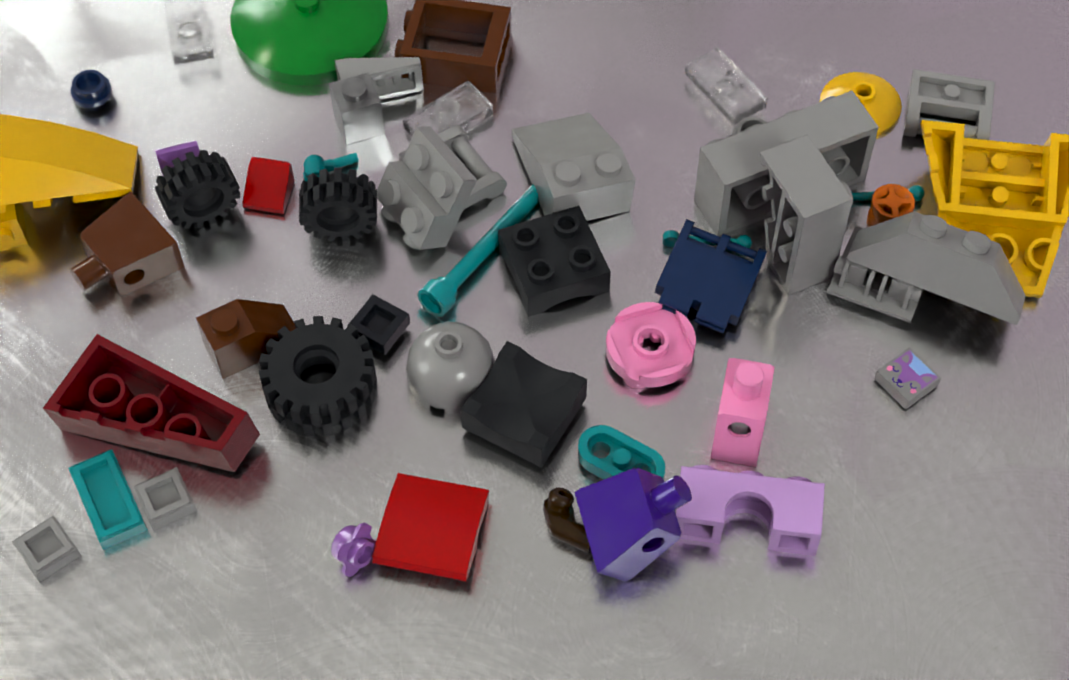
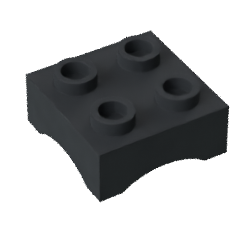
(554, 259)
(524, 405)

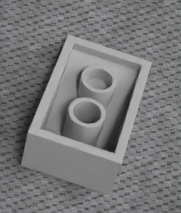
(576, 165)

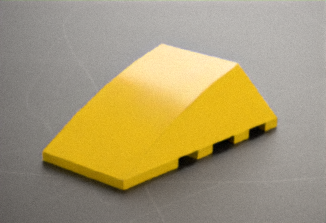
(57, 161)
(1005, 192)

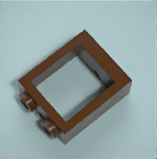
(462, 16)

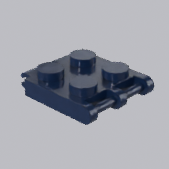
(708, 278)

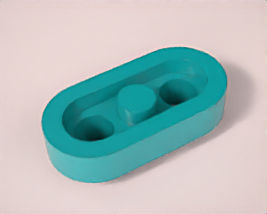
(622, 450)

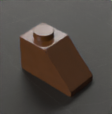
(239, 331)

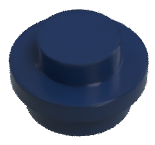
(90, 89)

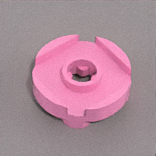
(644, 367)

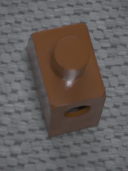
(126, 249)

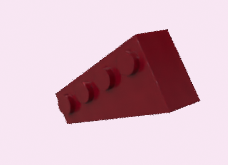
(147, 408)

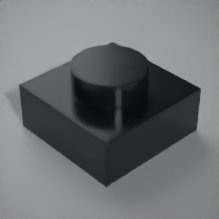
(380, 323)

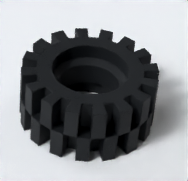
(197, 189)
(338, 204)

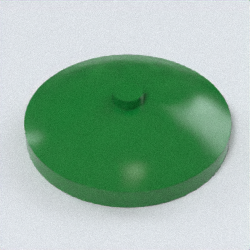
(303, 38)

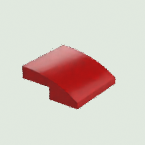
(431, 527)

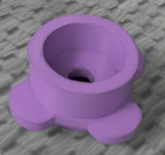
(353, 548)

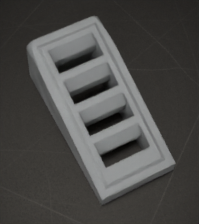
(381, 69)

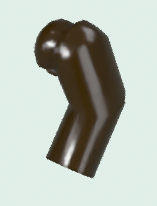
(562, 520)

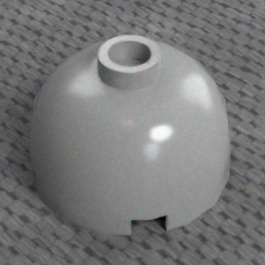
(448, 365)

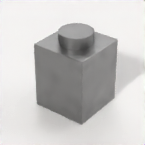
(357, 108)

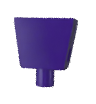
(631, 519)

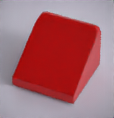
(268, 185)

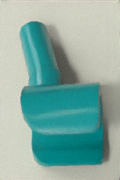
(315, 163)

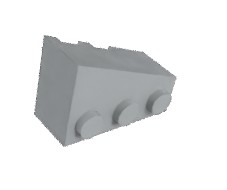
(807, 214)

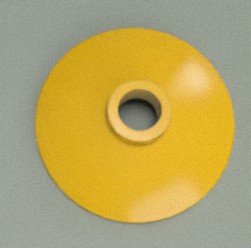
(874, 93)

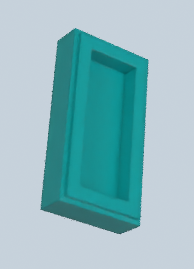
(107, 499)

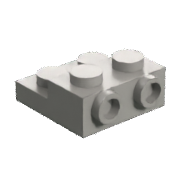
(426, 191)

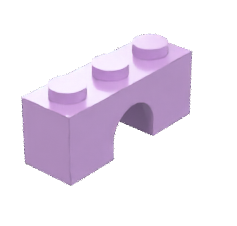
(787, 507)

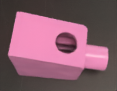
(742, 401)

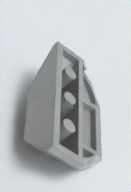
(942, 261)

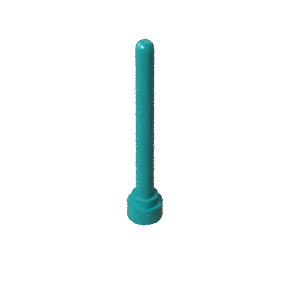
(440, 293)

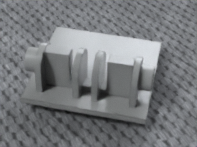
(873, 288)

